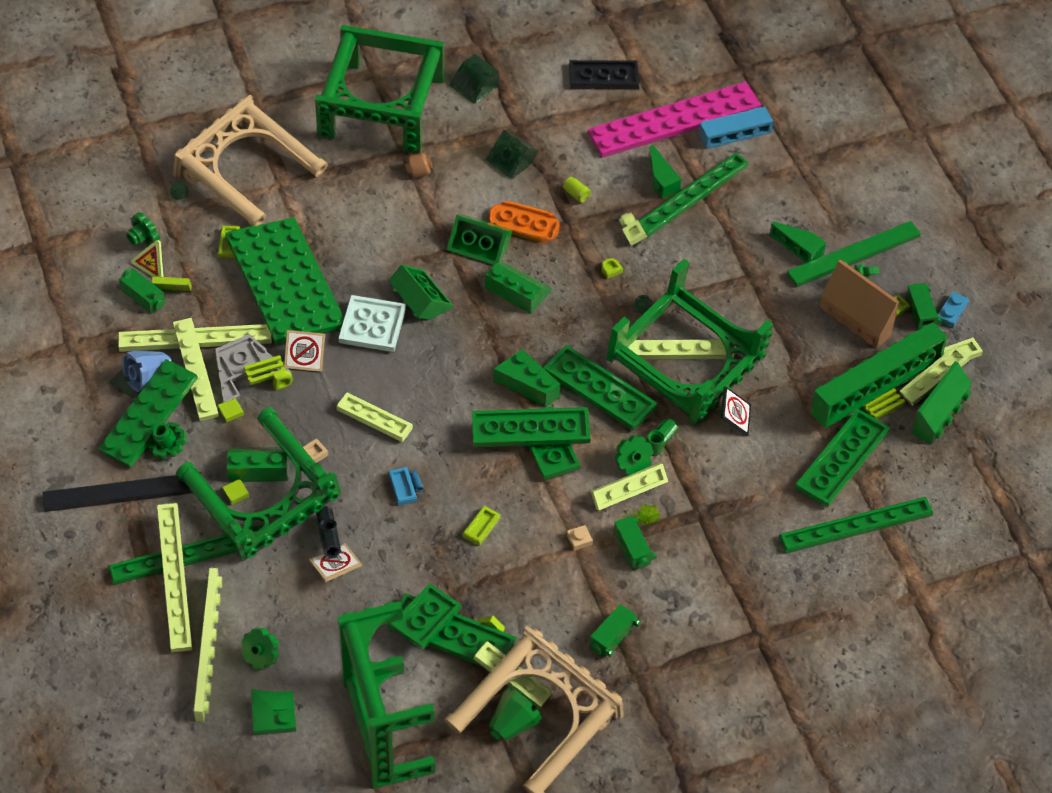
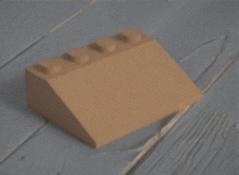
(859, 304)

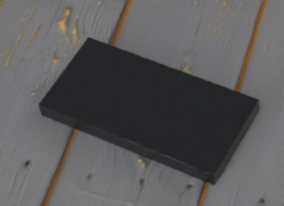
(604, 74)

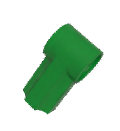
(661, 435)

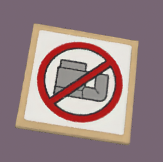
(304, 350)
(334, 567)

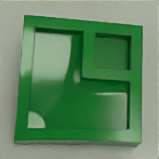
(273, 712)

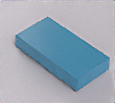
(402, 486)

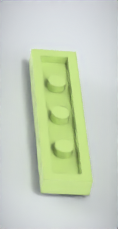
(929, 378)
(374, 417)
(629, 486)
(529, 687)

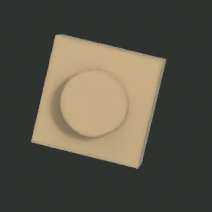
(316, 450)
(579, 537)

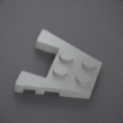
(232, 359)

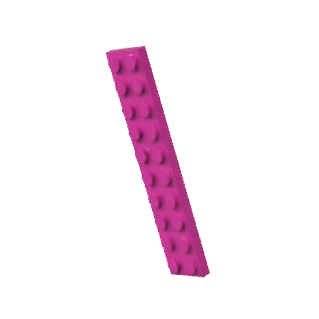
(671, 119)

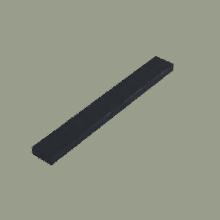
(114, 493)

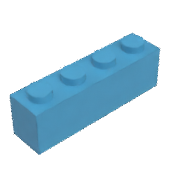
(735, 127)

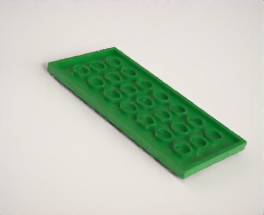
(284, 279)

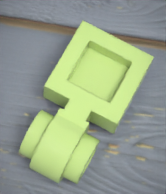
(632, 228)

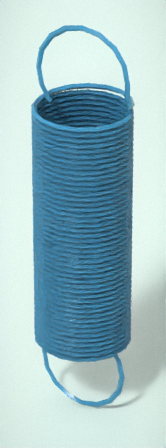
(416, 480)

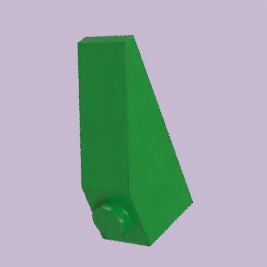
(664, 178)
(800, 242)

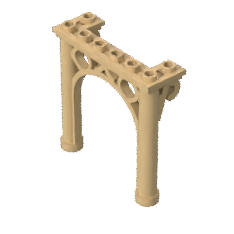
(257, 124)
(521, 654)

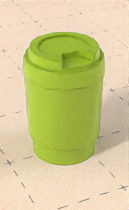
(576, 189)

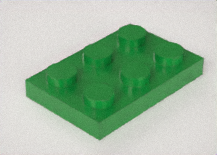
(426, 616)

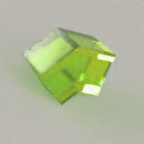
(648, 514)

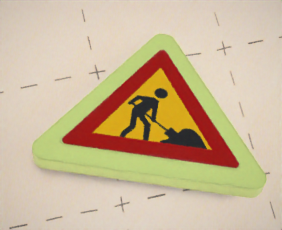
(150, 260)

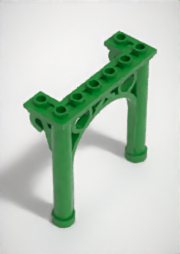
(251, 542)

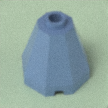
(143, 366)

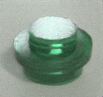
(179, 190)
(642, 303)

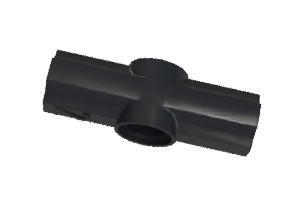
(328, 532)

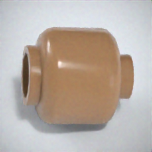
(419, 165)

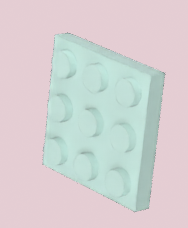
(372, 323)

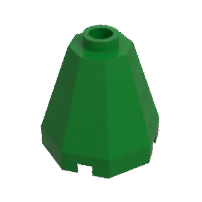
(513, 716)

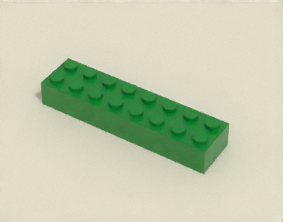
(878, 374)

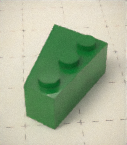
(527, 377)

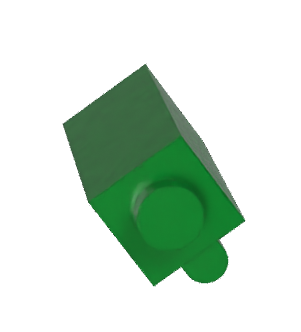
(142, 290)
(921, 304)
(633, 543)
(613, 631)

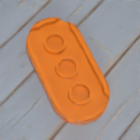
(525, 221)

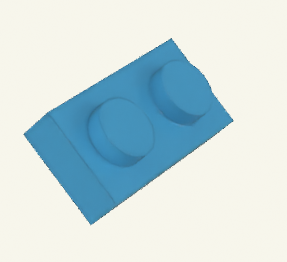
(953, 309)

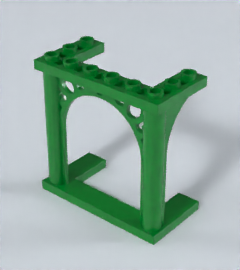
(348, 55)
(708, 394)
(363, 683)

